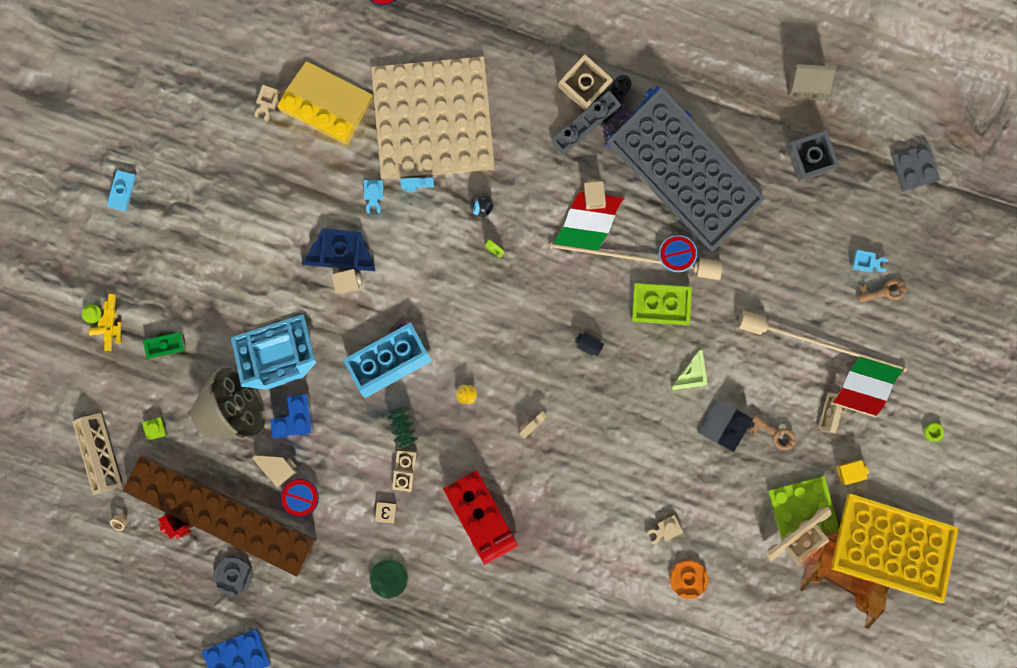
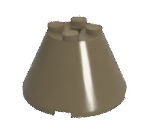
(227, 408)

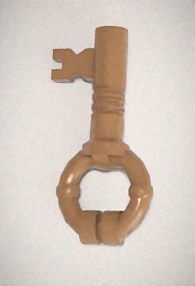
(884, 292)
(776, 433)

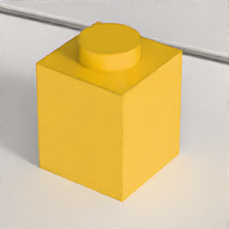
(852, 472)

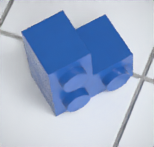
(298, 421)

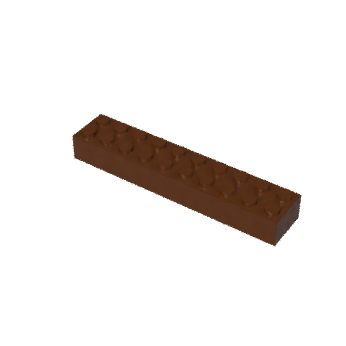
(219, 515)

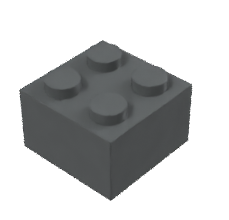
(812, 156)

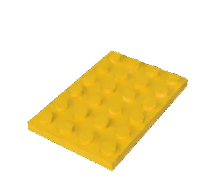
(895, 548)

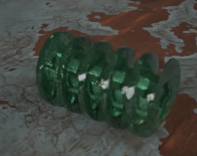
(402, 427)

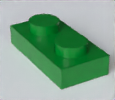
(164, 345)

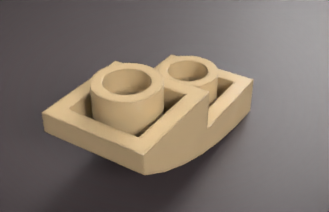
(404, 470)

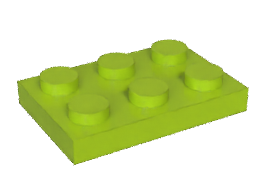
(661, 304)

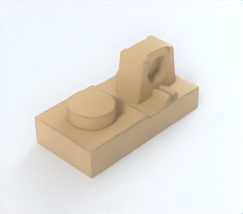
(830, 415)

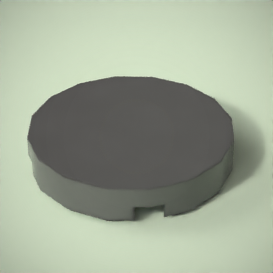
(233, 575)

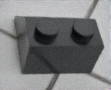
(725, 425)

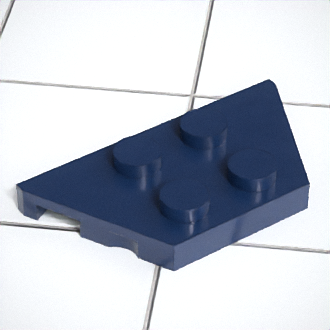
(340, 251)

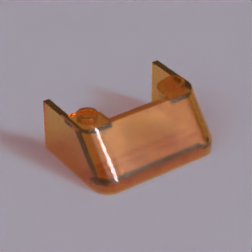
(869, 596)

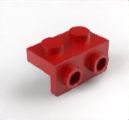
(171, 526)

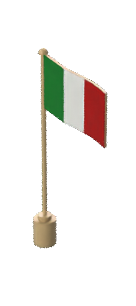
(588, 229)
(867, 381)

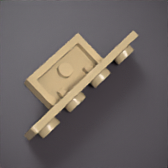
(804, 540)

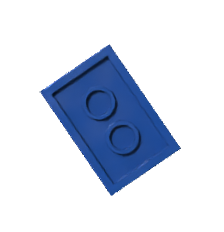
(239, 652)

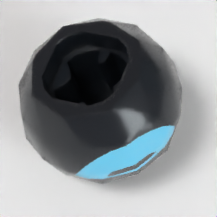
(481, 205)

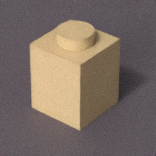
(594, 194)
(346, 281)

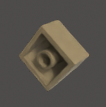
(811, 81)

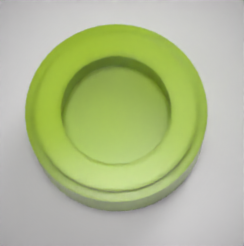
(933, 432)

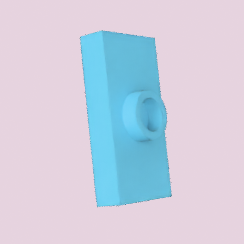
(121, 190)

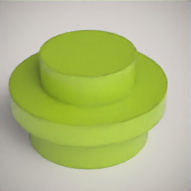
(91, 313)

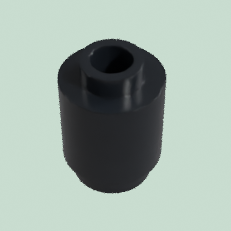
(589, 344)

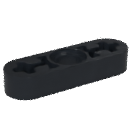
(624, 91)

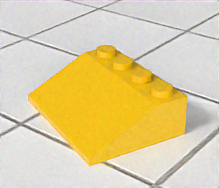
(325, 102)

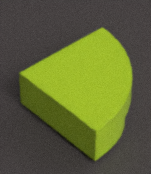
(496, 250)

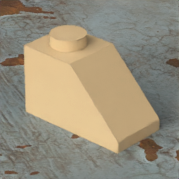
(276, 468)

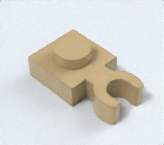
(268, 99)
(528, 426)
(668, 529)

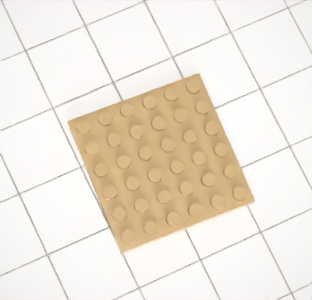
(432, 118)

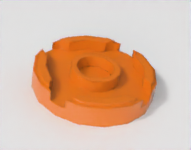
(688, 579)

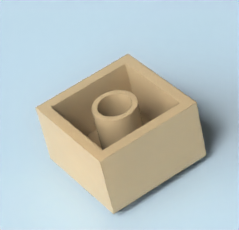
(585, 83)

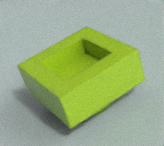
(154, 428)

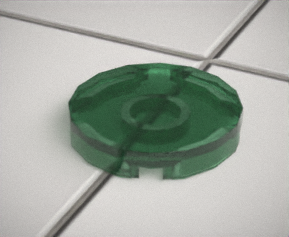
(388, 578)

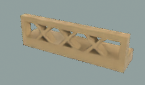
(92, 458)

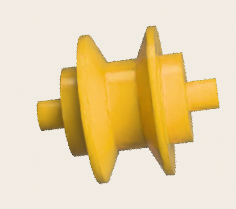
(466, 394)

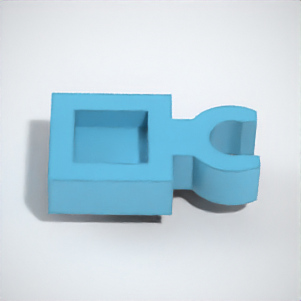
(413, 184)
(373, 192)
(866, 261)

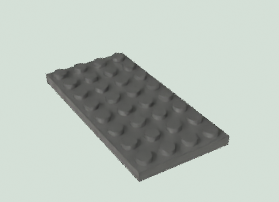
(685, 169)

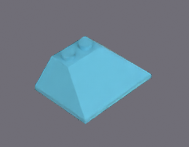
(274, 354)

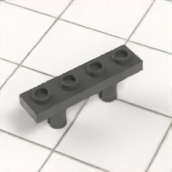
(586, 123)

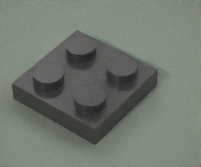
(915, 168)

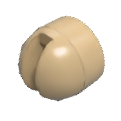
(119, 522)

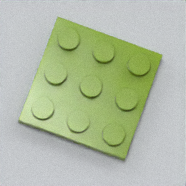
(799, 503)

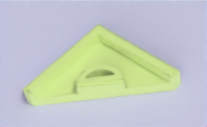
(693, 375)

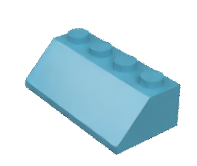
(387, 360)

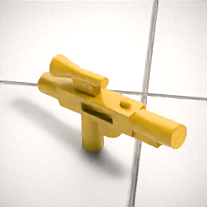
(107, 326)

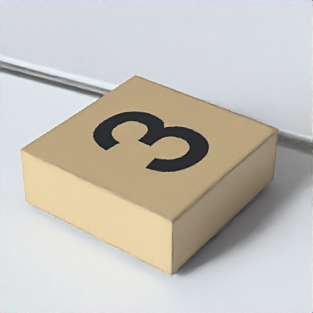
(385, 512)

